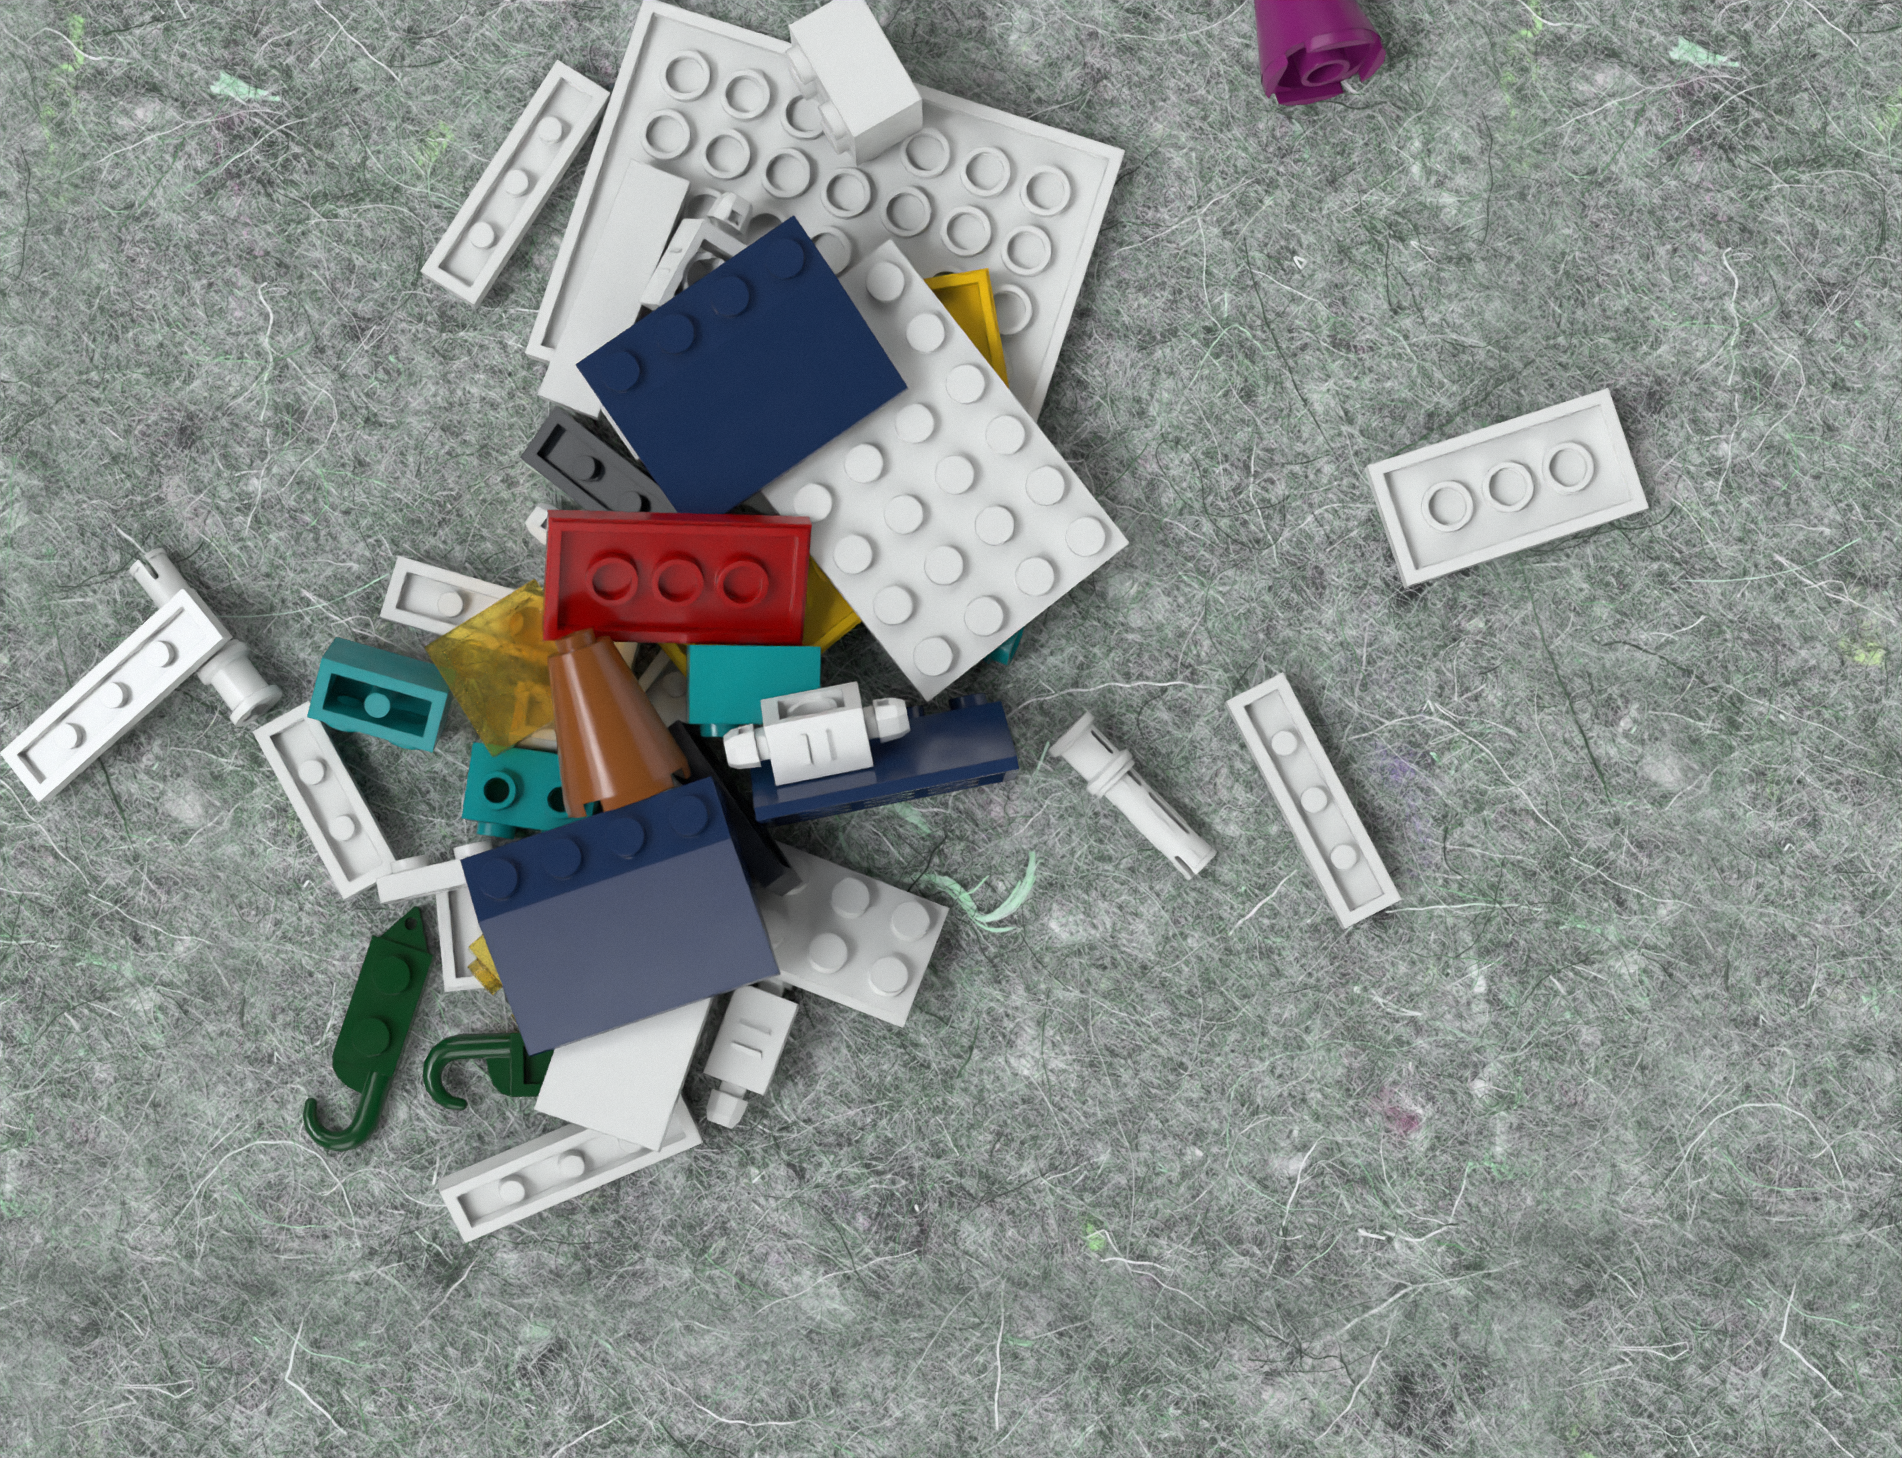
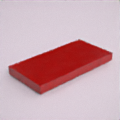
(676, 577)

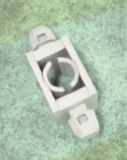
(728, 219)
(816, 733)
(748, 1047)

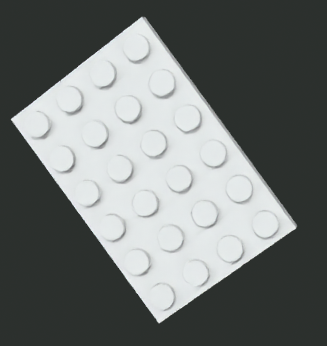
(948, 504)

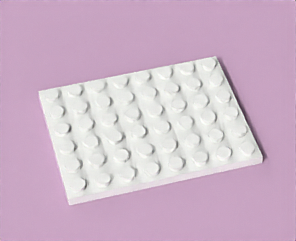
(952, 197)

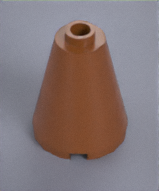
(606, 728)

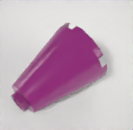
(1314, 47)

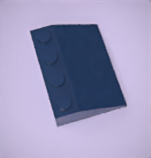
(743, 374)
(936, 757)
(621, 916)

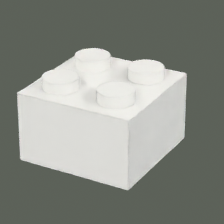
(856, 78)

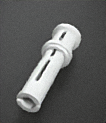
(229, 667)
(1112, 775)

